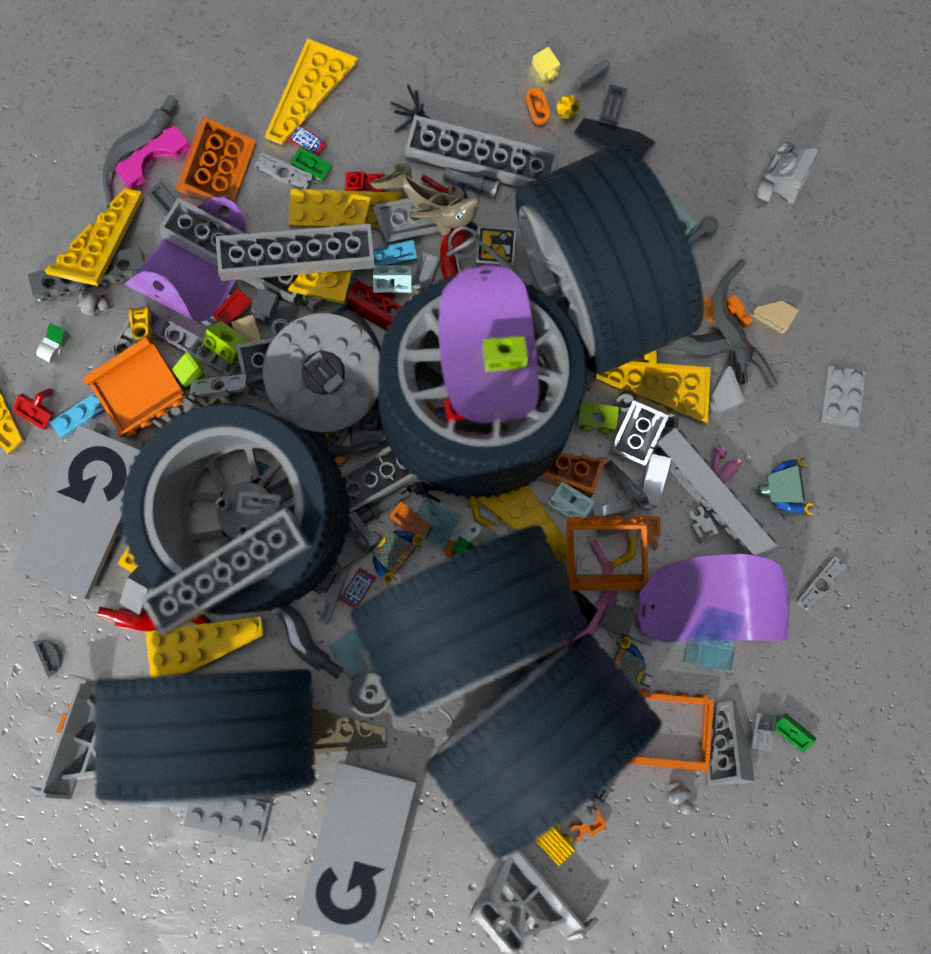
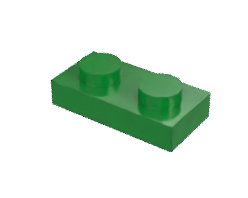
(311, 163)
(794, 732)

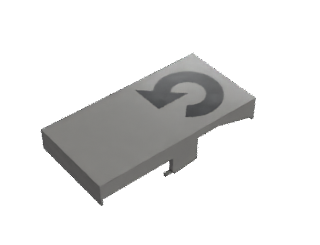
(79, 513)
(356, 853)

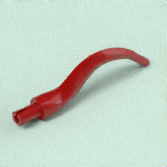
(448, 263)
(130, 620)

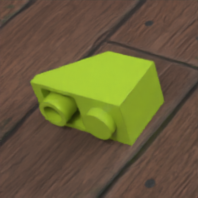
(188, 369)

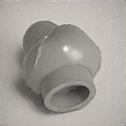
(89, 301)
(680, 794)

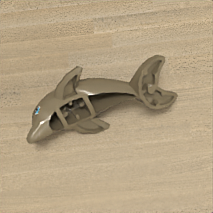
(443, 209)

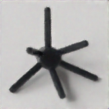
(417, 110)
(421, 488)

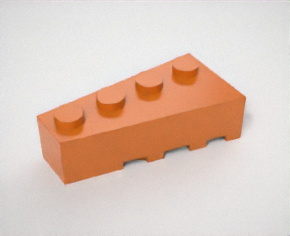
(576, 471)

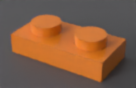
(409, 519)

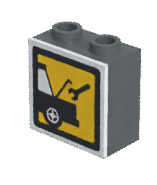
(498, 239)

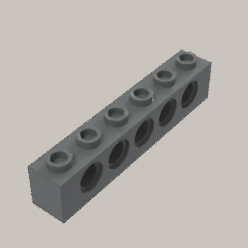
(40, 280)

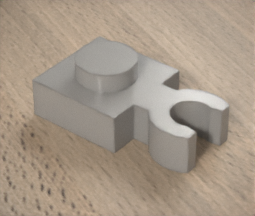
(704, 527)

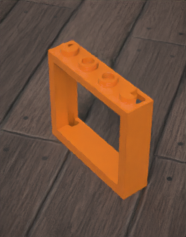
(606, 581)
(703, 765)

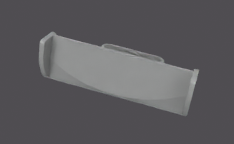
(73, 745)
(511, 937)

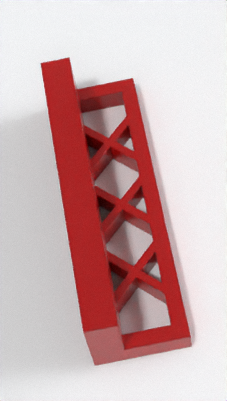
(375, 314)

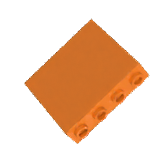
(136, 387)

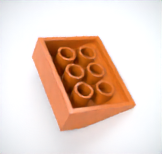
(214, 161)

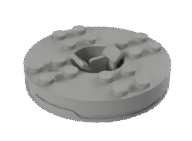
(322, 372)

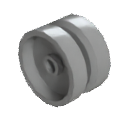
(608, 510)
(358, 699)

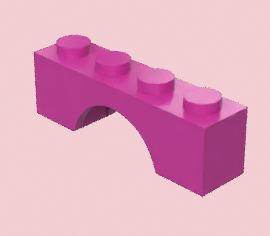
(170, 144)

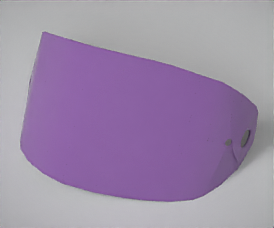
(182, 278)
(477, 311)
(717, 599)

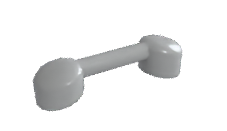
(707, 227)

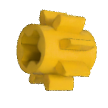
(568, 106)

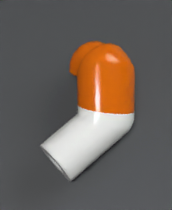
(448, 549)

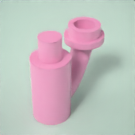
(728, 469)

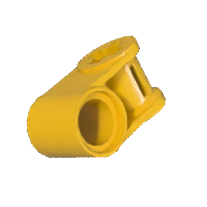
(140, 320)

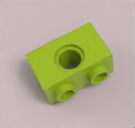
(223, 341)
(496, 360)
(608, 414)

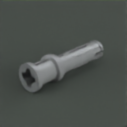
(480, 183)

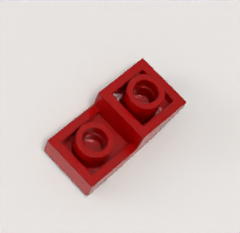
(361, 181)

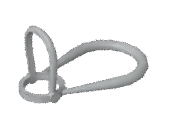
(454, 251)

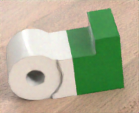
(52, 343)
(470, 538)

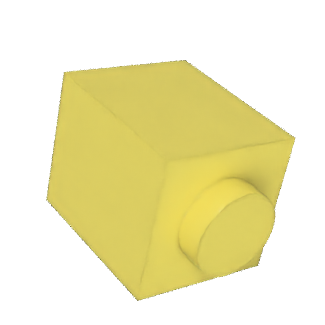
(546, 64)

